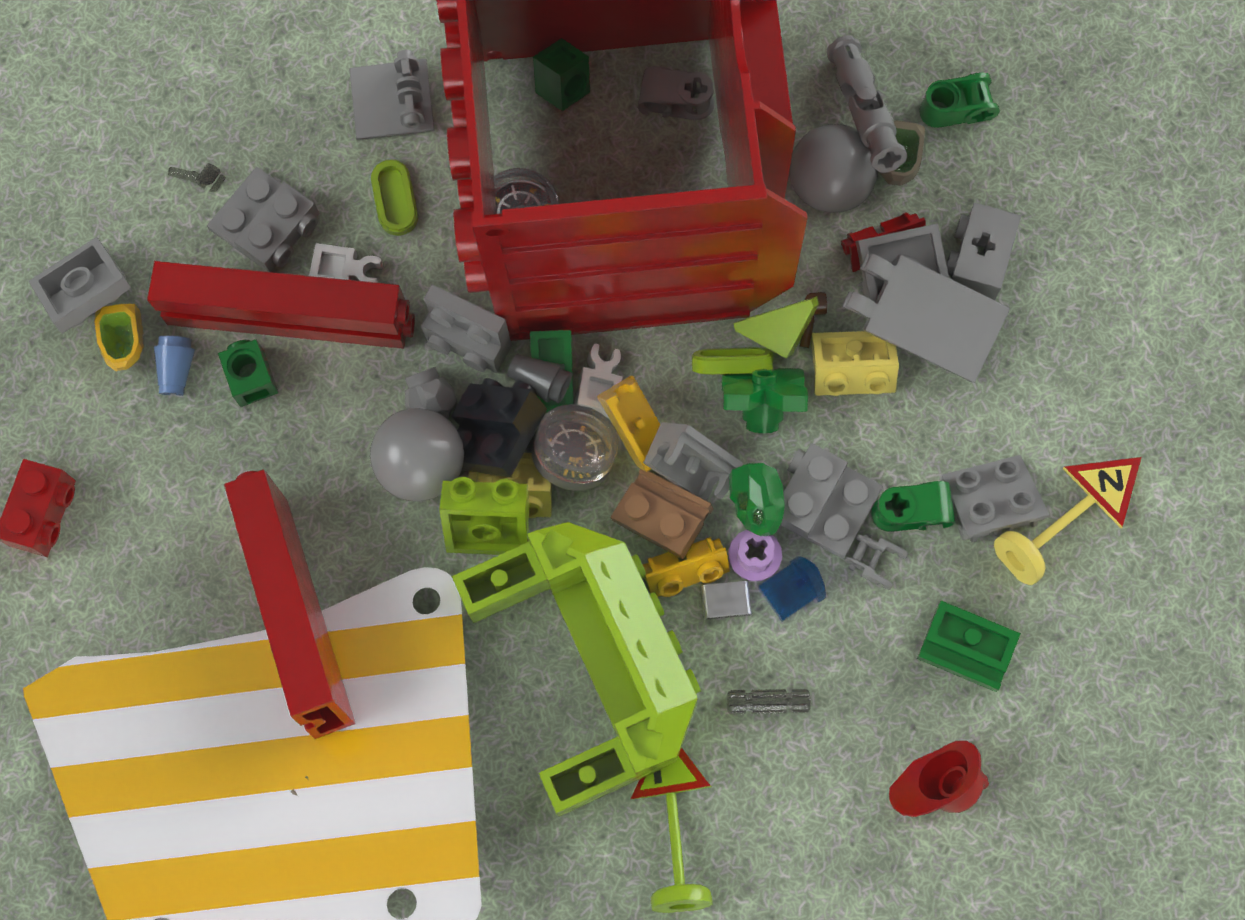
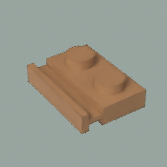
(662, 513)

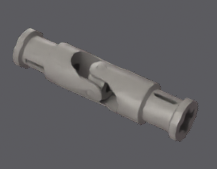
(866, 104)

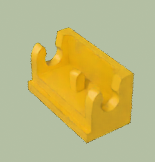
(631, 418)

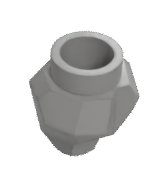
(430, 392)

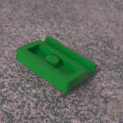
(968, 646)

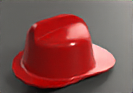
(940, 780)

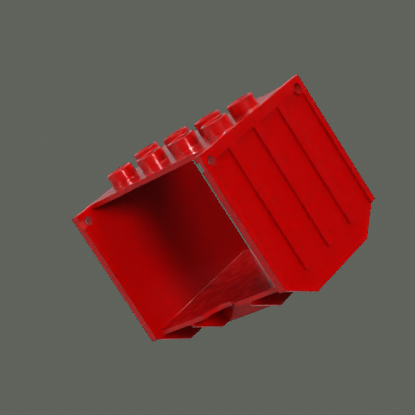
(638, 255)

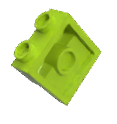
(484, 516)

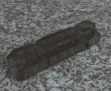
(768, 701)

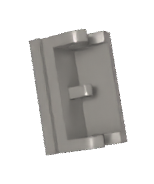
(690, 460)

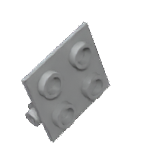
(392, 97)
(995, 498)

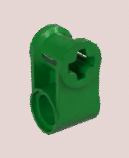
(966, 100)
(919, 505)

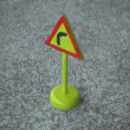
(673, 779)

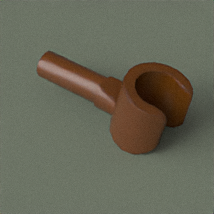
(821, 310)

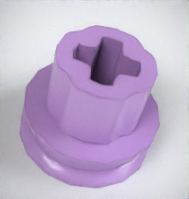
(753, 568)

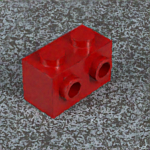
(36, 507)

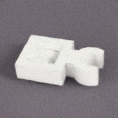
(341, 263)
(597, 379)

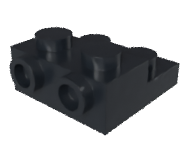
(497, 425)

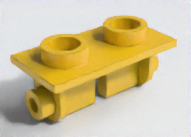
(704, 563)

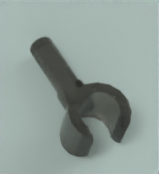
(203, 179)

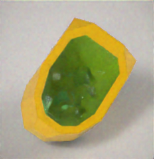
(119, 335)

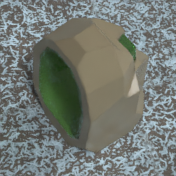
(912, 138)

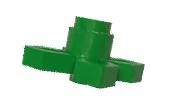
(765, 396)

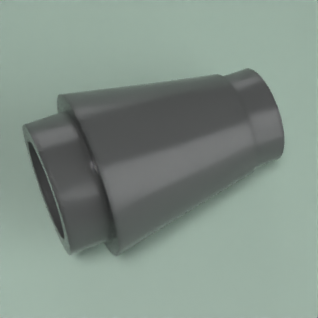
(546, 377)

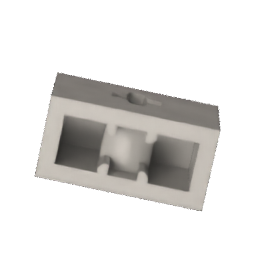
(993, 231)

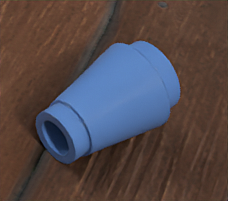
(173, 363)

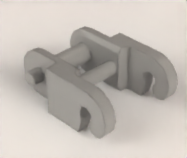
(880, 547)

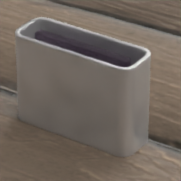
(726, 600)

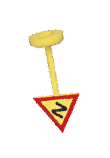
(1107, 485)

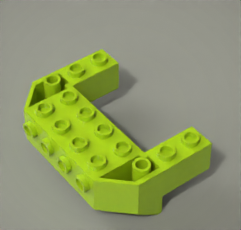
(620, 644)

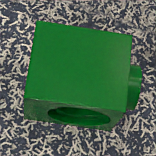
(561, 74)
(253, 387)

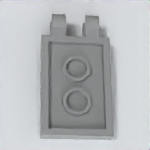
(929, 315)

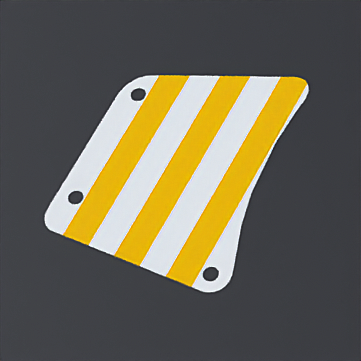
(190, 758)

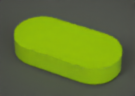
(394, 197)
(731, 360)

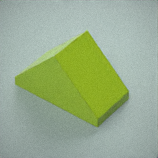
(779, 328)

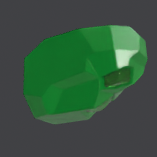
(757, 497)

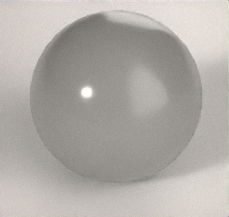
(832, 169)
(416, 453)

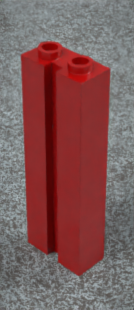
(281, 304)
(289, 605)

